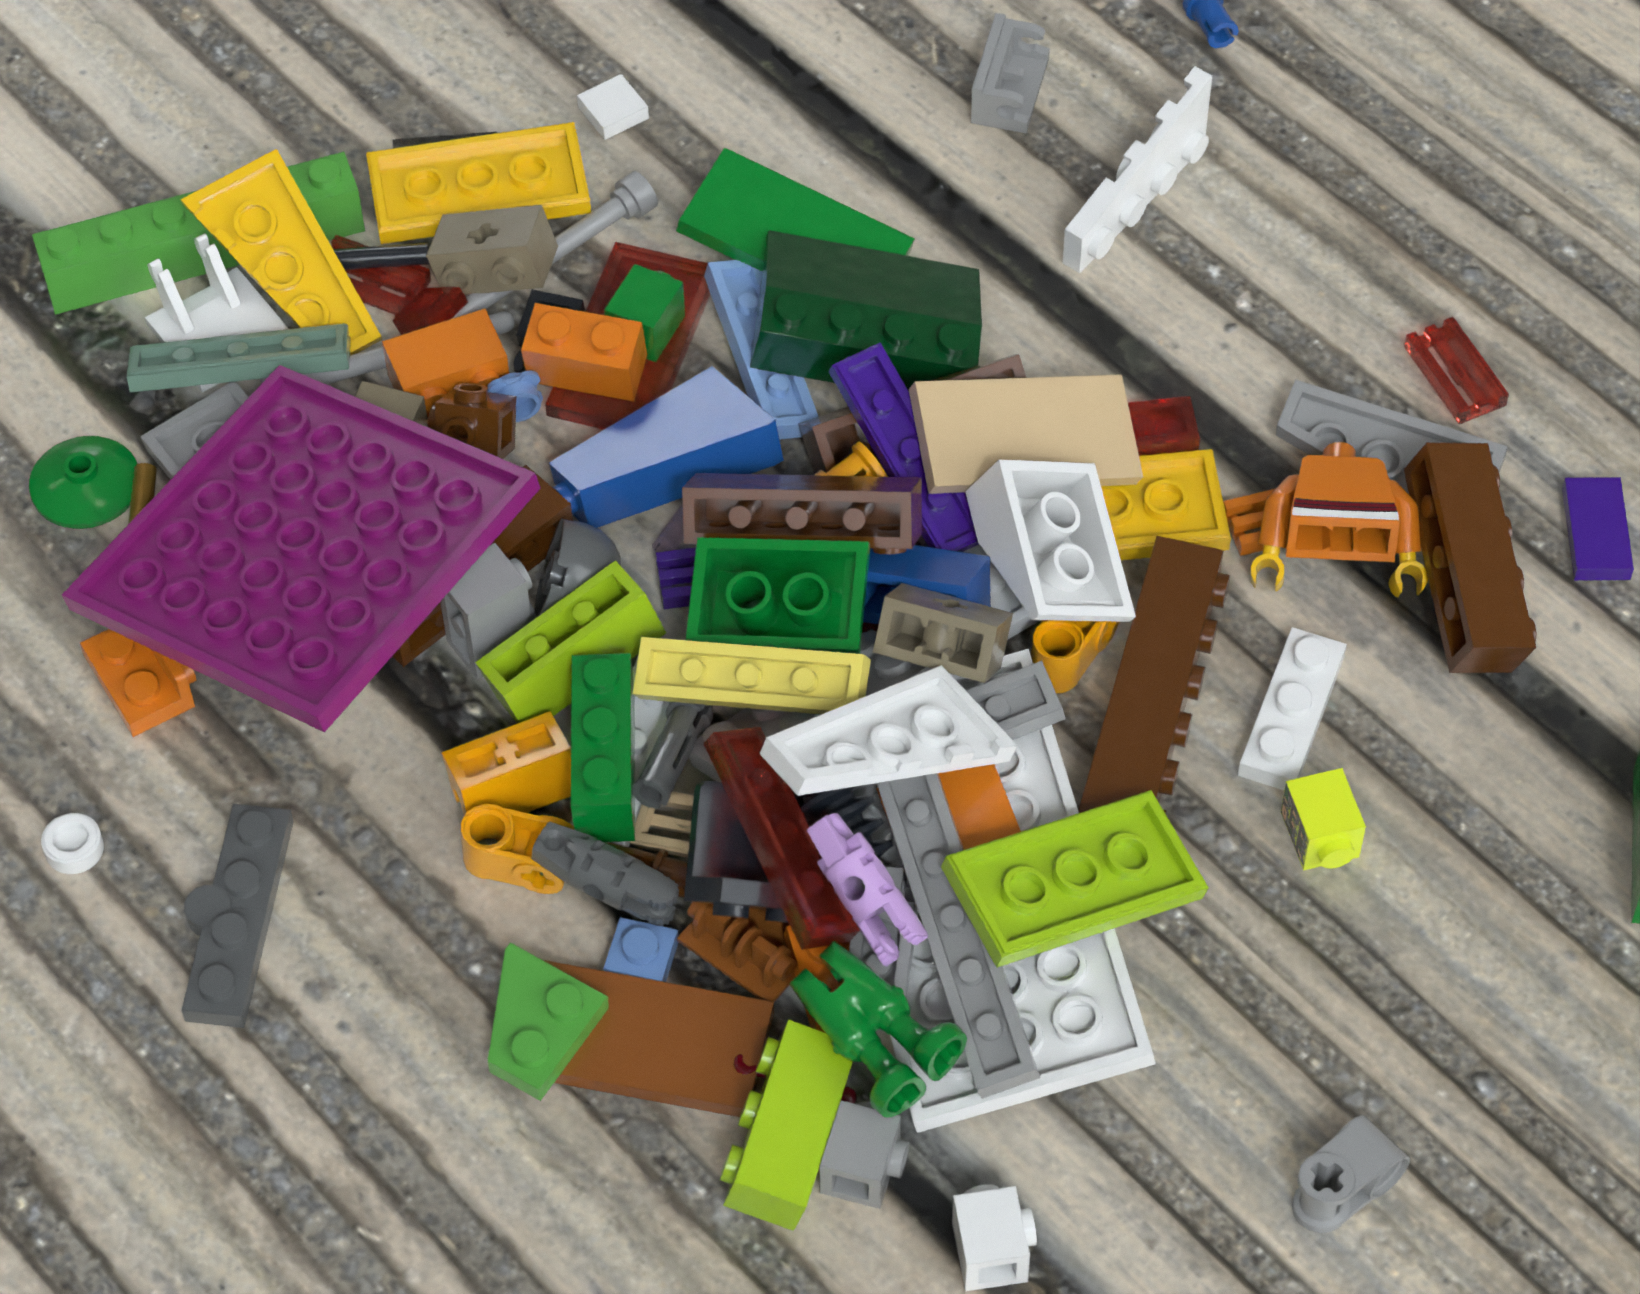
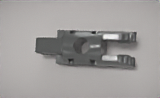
(606, 873)

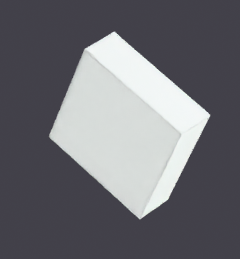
(612, 106)

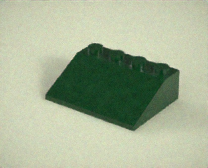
(839, 299)

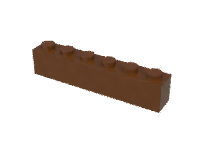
(1158, 674)

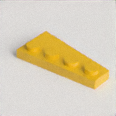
(280, 244)

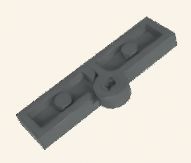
(235, 915)

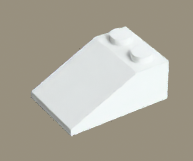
(1051, 539)

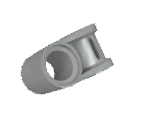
(1346, 1175)

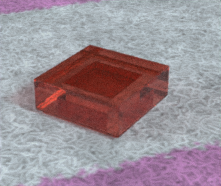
(430, 308)

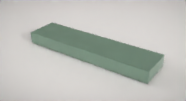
(238, 357)

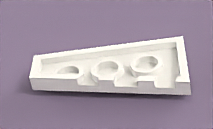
(1142, 174)
(888, 736)

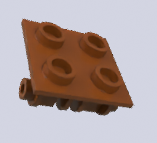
(742, 949)

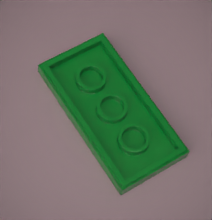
(746, 200)

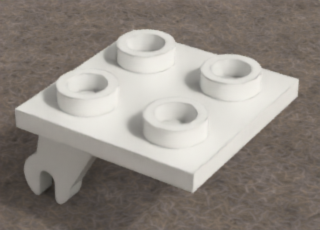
(219, 310)

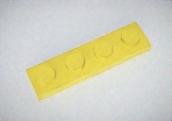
(749, 676)

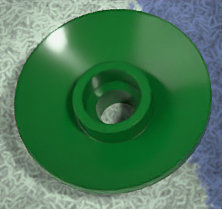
(87, 497)

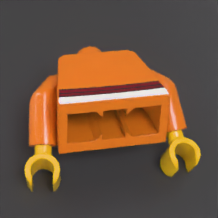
(1341, 512)

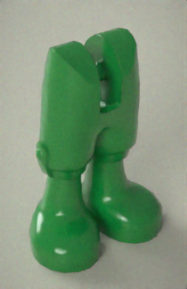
(861, 1009)

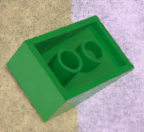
(779, 593)

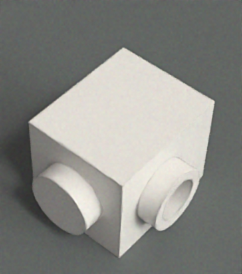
(992, 1236)

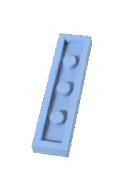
(736, 298)

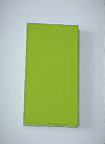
(1073, 878)

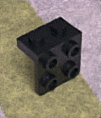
(722, 860)

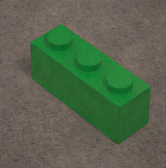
(603, 746)

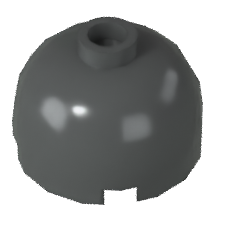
(573, 558)

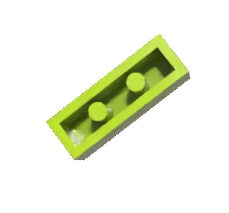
(534, 665)
(786, 1126)

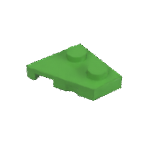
(539, 1021)

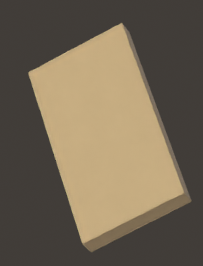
(1052, 419)

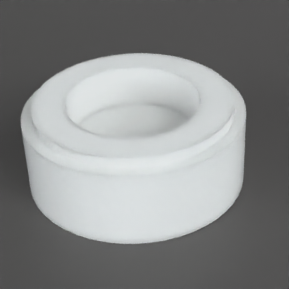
(72, 843)

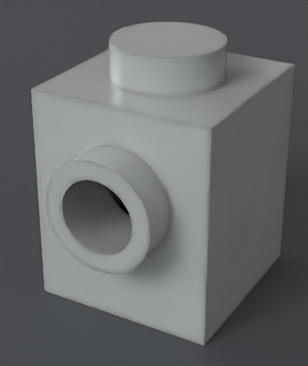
(862, 1154)

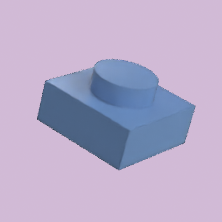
(642, 950)

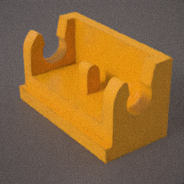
(512, 767)

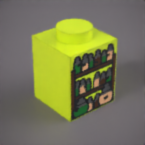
(1323, 819)

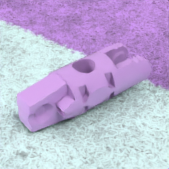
(848, 862)

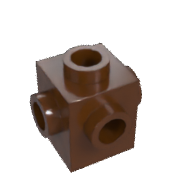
(476, 418)

